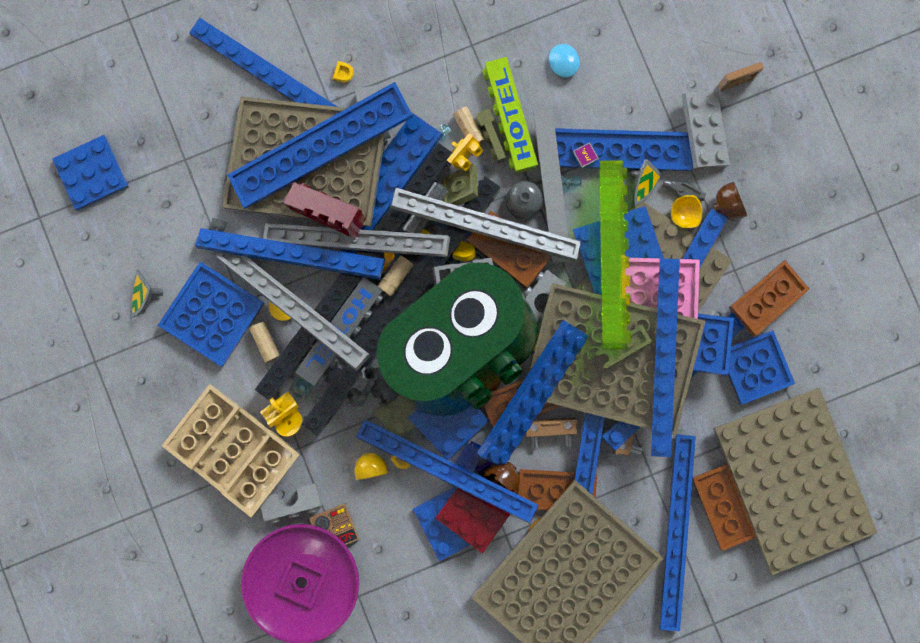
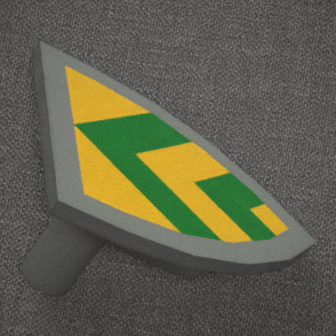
(645, 181)
(142, 294)

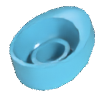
(564, 60)

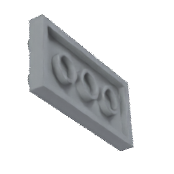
(705, 129)

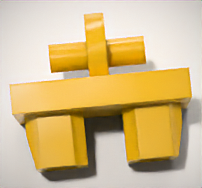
(463, 151)
(279, 409)

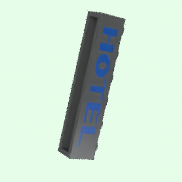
(347, 320)

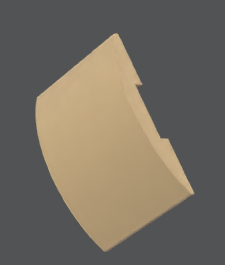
(231, 450)

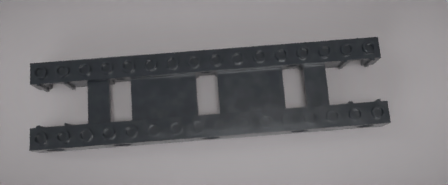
(409, 290)

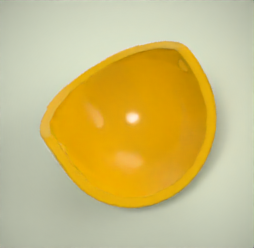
(686, 211)
(369, 466)

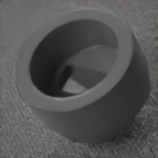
(217, 223)

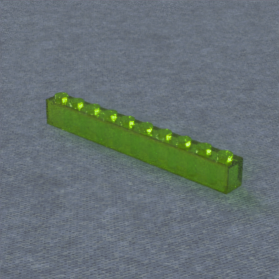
(613, 255)

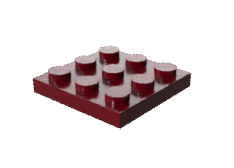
(472, 519)

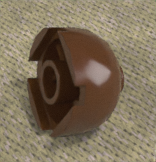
(730, 203)
(503, 475)

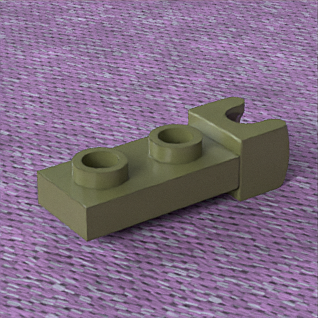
(486, 121)
(639, 339)

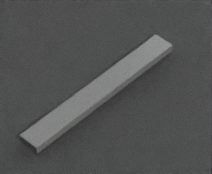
(550, 175)

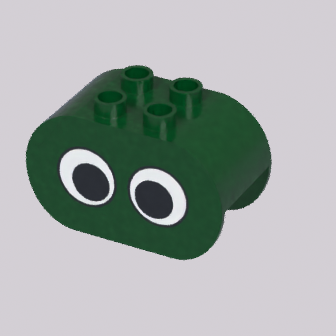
(458, 341)

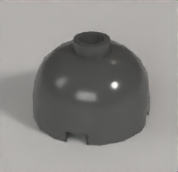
(524, 200)
(383, 390)

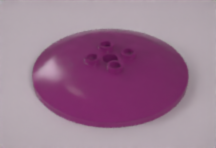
(292, 611)

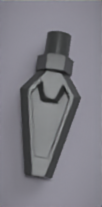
(683, 188)

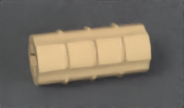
(467, 124)
(395, 275)
(264, 342)

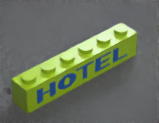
(510, 114)

